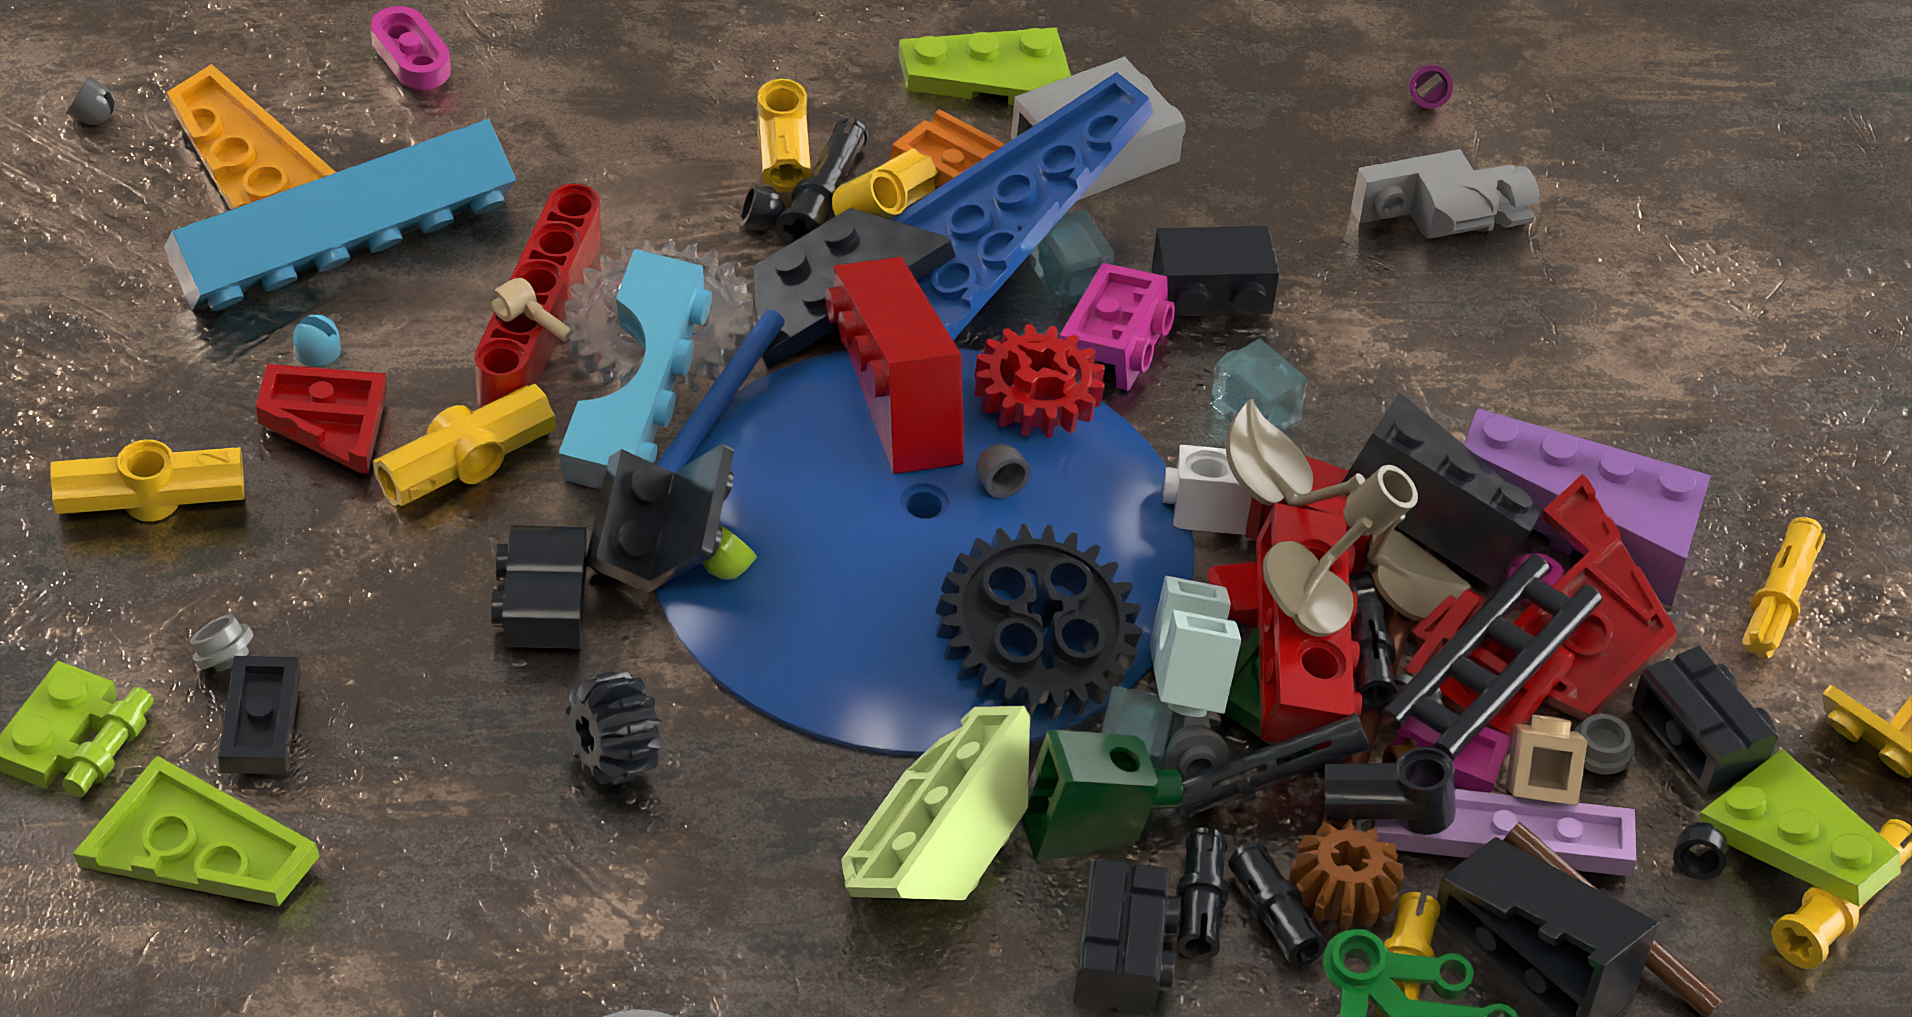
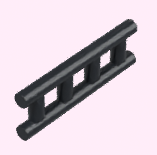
(1492, 689)

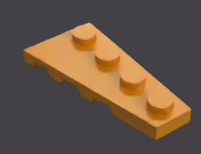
(240, 141)

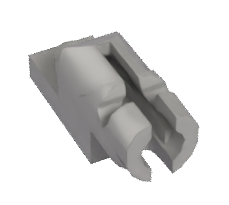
(1445, 194)

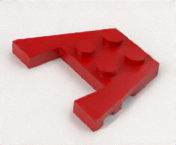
(1618, 636)

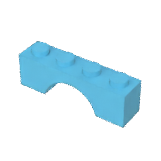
(659, 309)

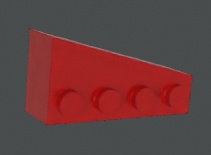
(901, 362)

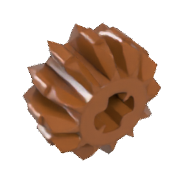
(1347, 875)

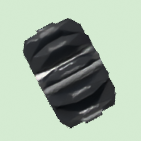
(614, 727)

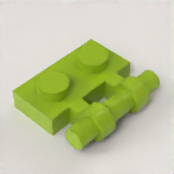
(57, 720)

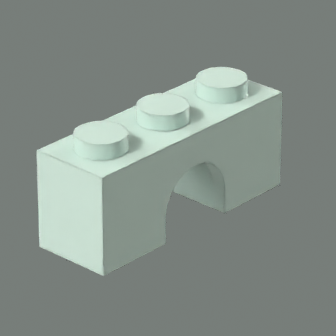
(1194, 647)

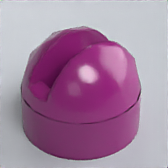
(1438, 94)

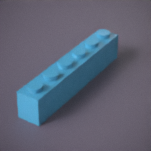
(339, 215)

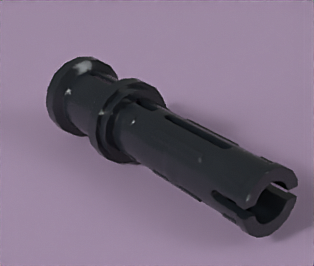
(813, 195)

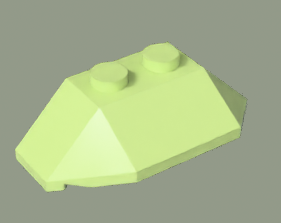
(946, 812)

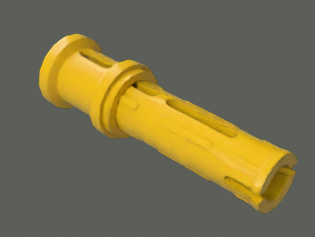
(1823, 917)

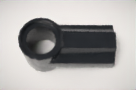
(1413, 790)

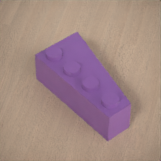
(1646, 498)

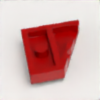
(325, 410)

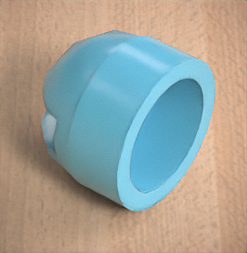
(316, 341)

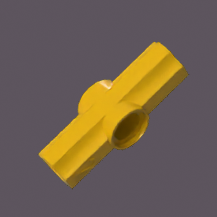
(464, 445)
(147, 480)

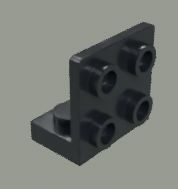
(658, 520)

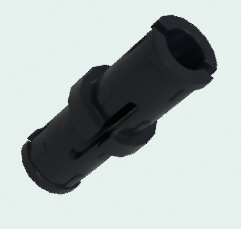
(1376, 656)
(1202, 893)
(1277, 904)

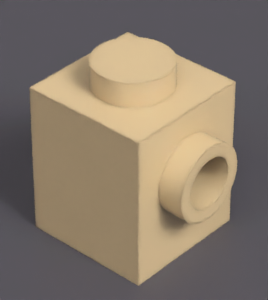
(1546, 761)

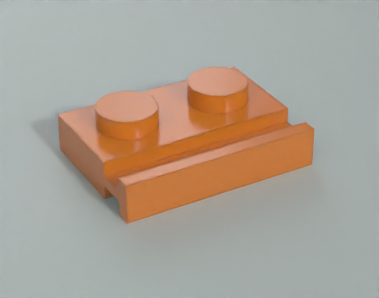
(949, 143)

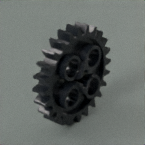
(1091, 618)

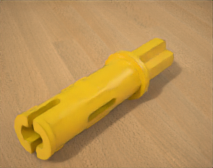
(1777, 603)

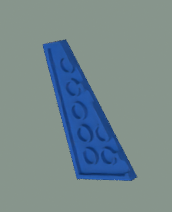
(1019, 194)

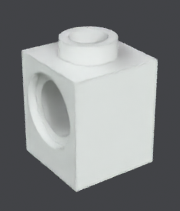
(1206, 492)

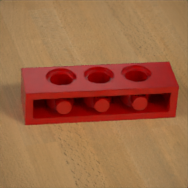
(1301, 675)

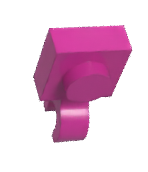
(1476, 765)

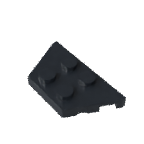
(797, 275)

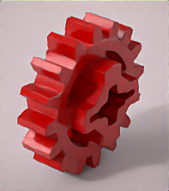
(1039, 380)

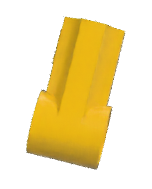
(783, 134)
(889, 186)

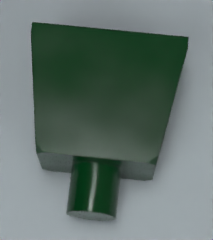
(1093, 793)

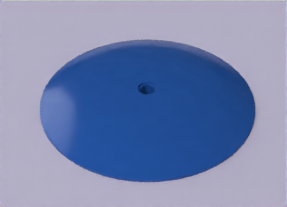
(852, 559)

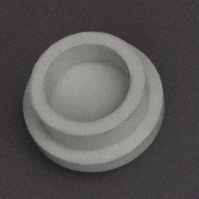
(220, 642)

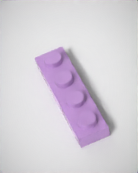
(1581, 834)

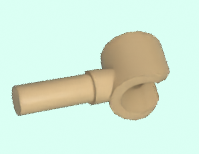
(518, 298)

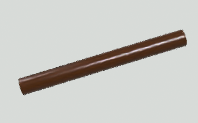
(1659, 960)

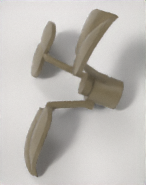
(1302, 586)

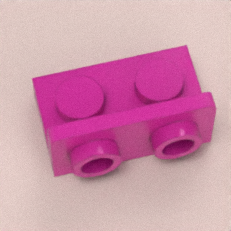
(1122, 319)

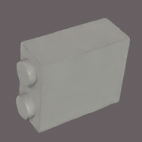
(1149, 150)

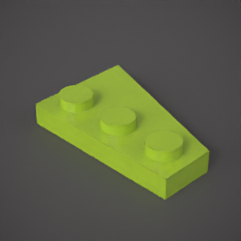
(983, 62)
(1804, 830)
(196, 838)

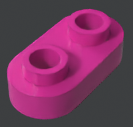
(410, 47)

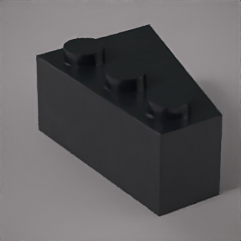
(1462, 502)
(1546, 931)

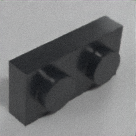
(259, 715)

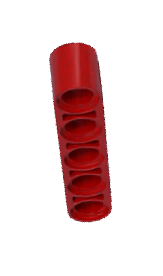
(553, 259)

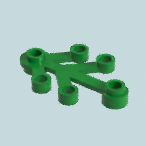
(1390, 967)

